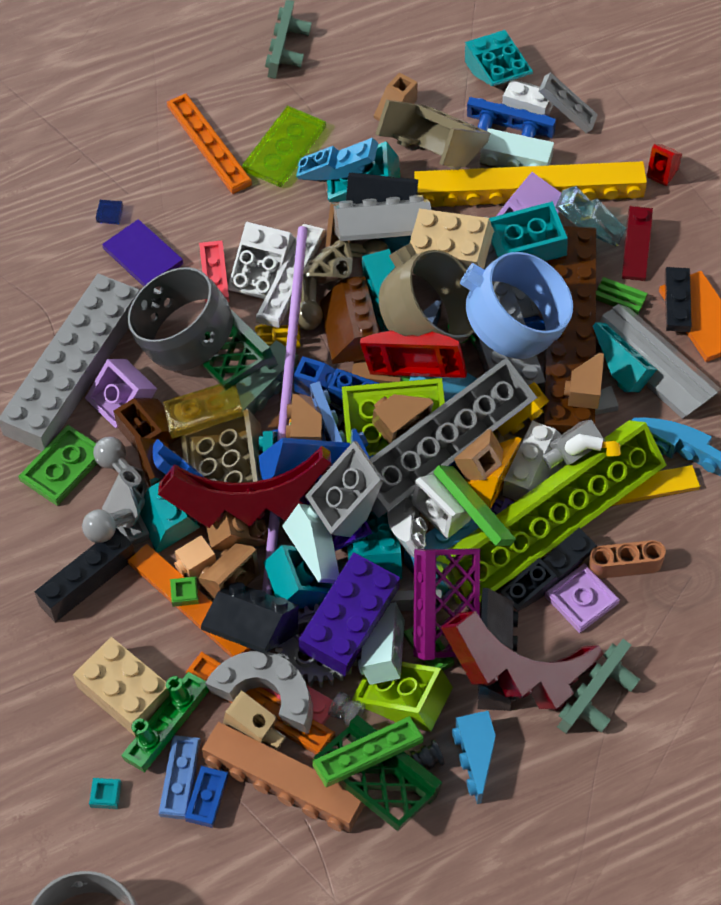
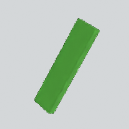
(474, 506)
(367, 751)

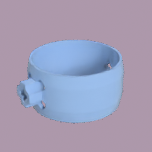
(499, 328)

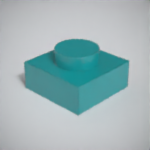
(267, 440)

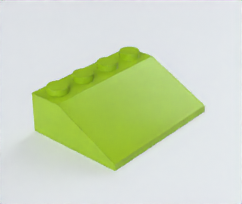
(360, 402)

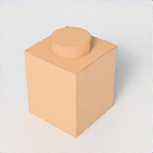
(194, 557)

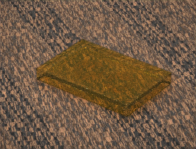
(202, 409)

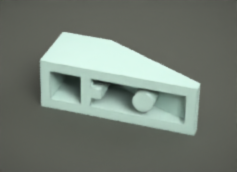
(313, 542)
(383, 649)

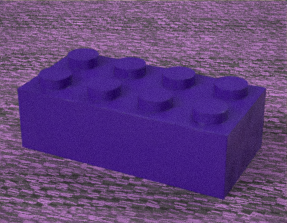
(349, 614)

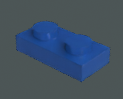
(206, 796)

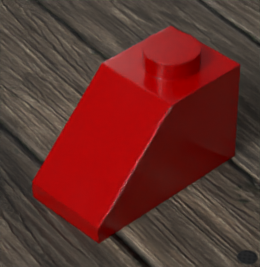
(663, 164)

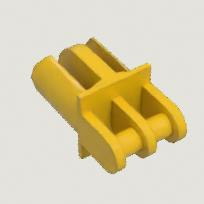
(270, 334)

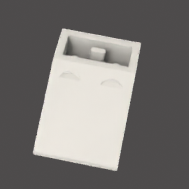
(259, 259)

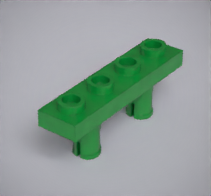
(167, 720)

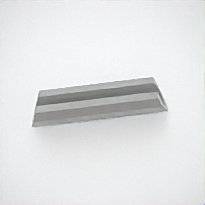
(676, 378)

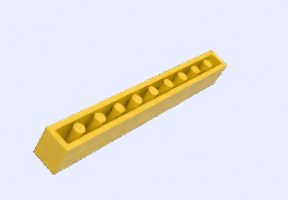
(499, 184)

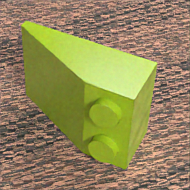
(417, 694)

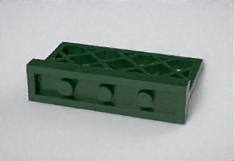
(253, 349)
(403, 767)

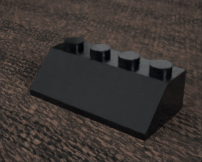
(499, 619)

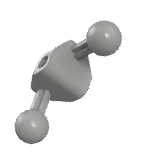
(125, 497)

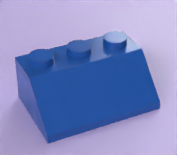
(291, 452)

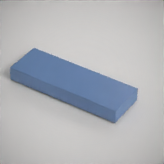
(179, 777)

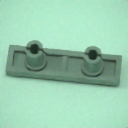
(286, 25)
(610, 669)

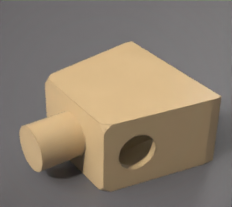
(253, 720)

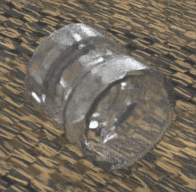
(345, 708)

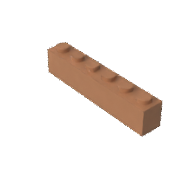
(281, 776)

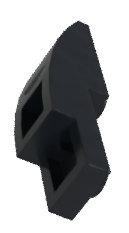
(546, 573)

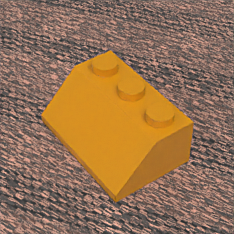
(491, 487)

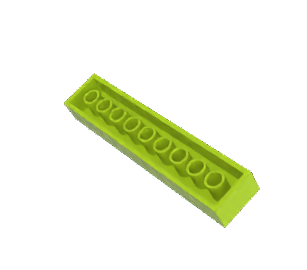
(560, 507)

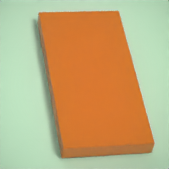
(704, 317)

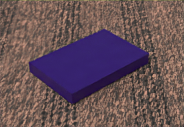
(141, 252)

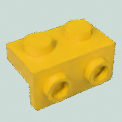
(532, 411)

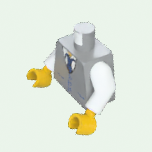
(578, 442)

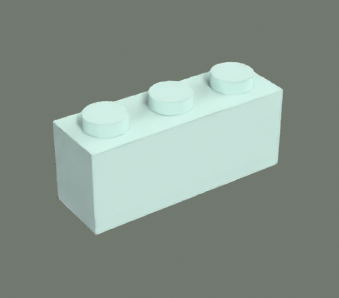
(515, 150)

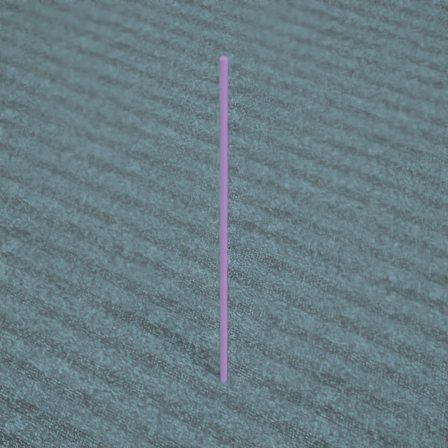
(273, 527)

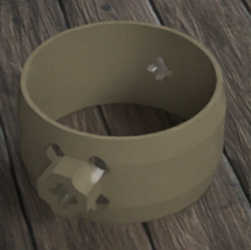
(398, 300)

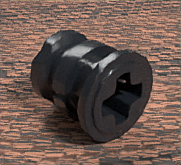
(428, 755)

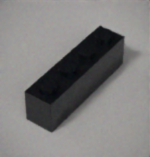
(84, 575)

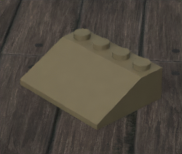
(226, 450)

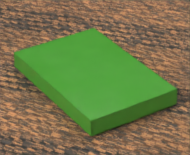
(60, 465)

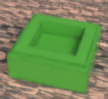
(184, 591)

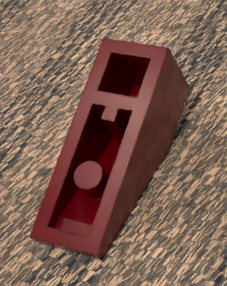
(637, 243)

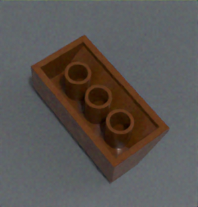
(347, 319)

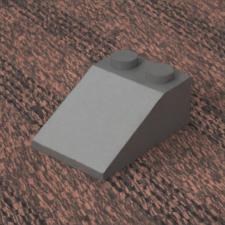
(346, 492)

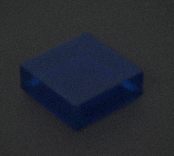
(109, 211)

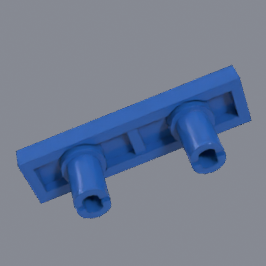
(510, 117)

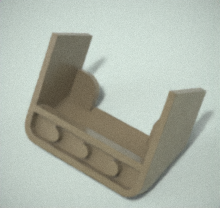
(433, 130)

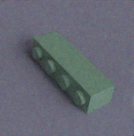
(264, 383)

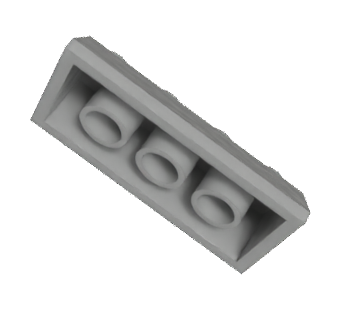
(378, 219)

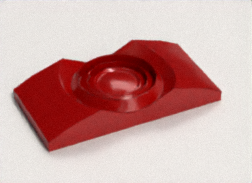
(413, 355)

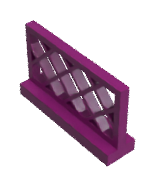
(426, 597)

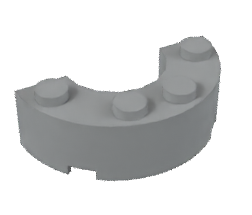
(267, 671)

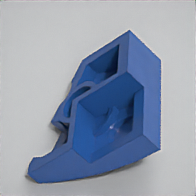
(165, 459)

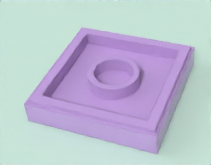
(582, 598)

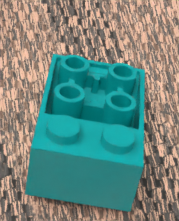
(495, 59)
(380, 546)

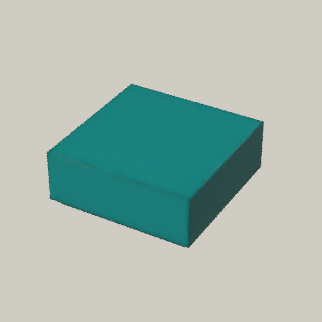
(105, 793)

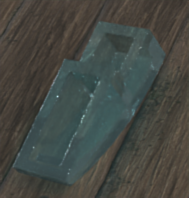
(592, 214)

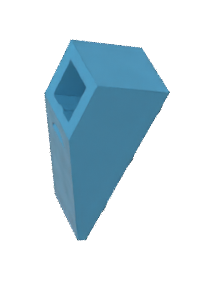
(477, 743)

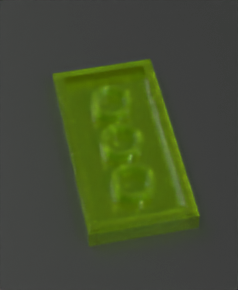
(283, 146)

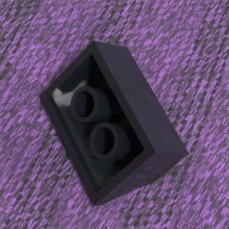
(379, 187)
(251, 618)

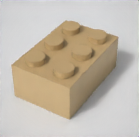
(456, 234)
(121, 684)

